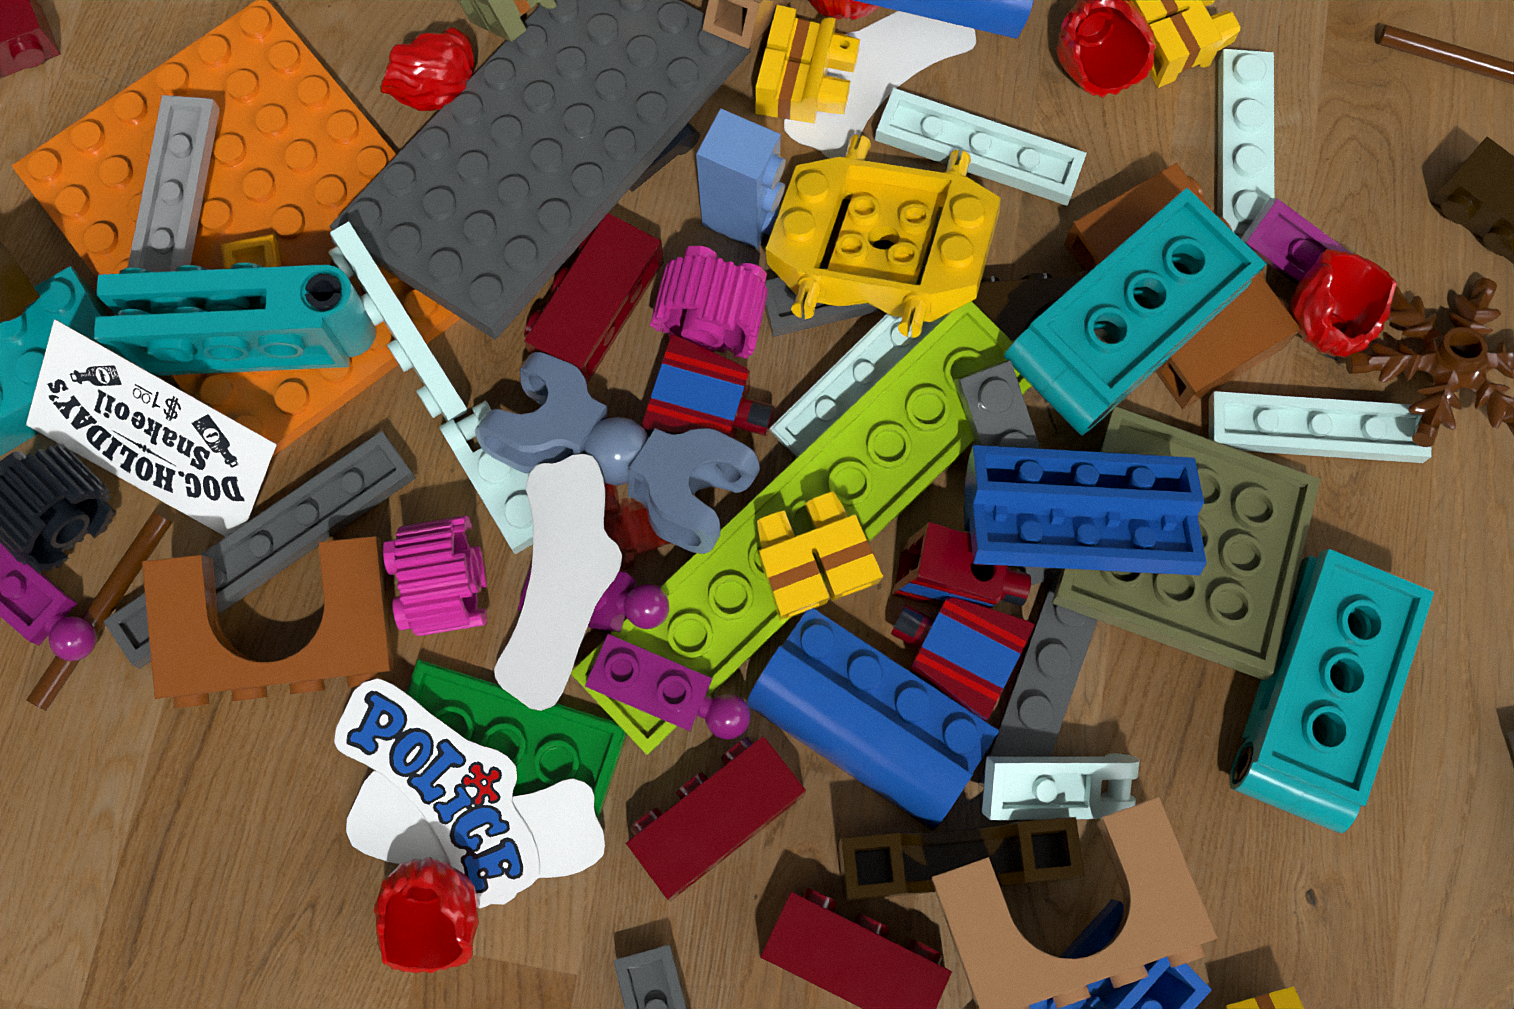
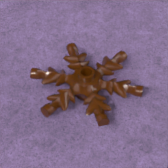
(1450, 359)

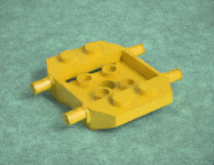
(891, 206)

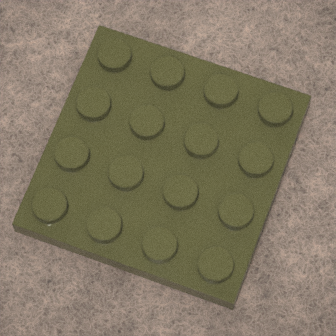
(1253, 548)

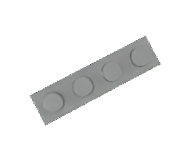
(174, 184)

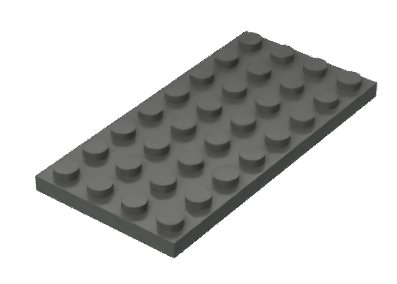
(538, 151)

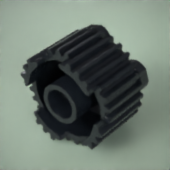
(49, 505)

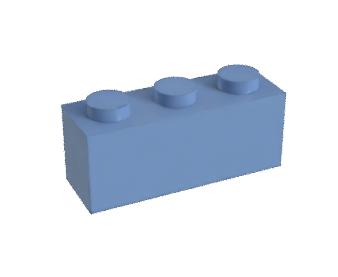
(740, 179)

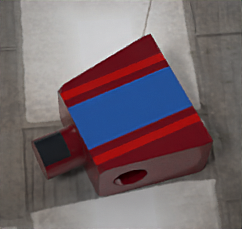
(703, 392)
(940, 564)
(965, 651)

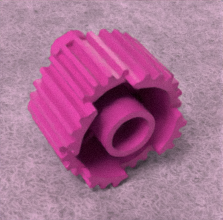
(711, 302)
(436, 576)

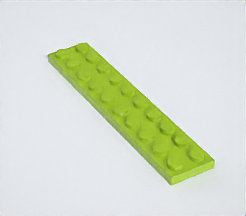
(876, 465)

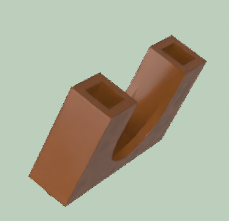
(1230, 344)
(196, 657)

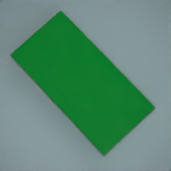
(541, 744)

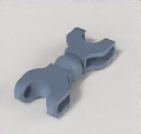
(659, 469)

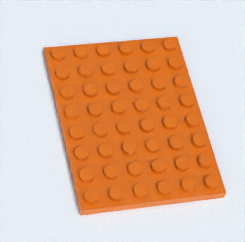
(280, 164)

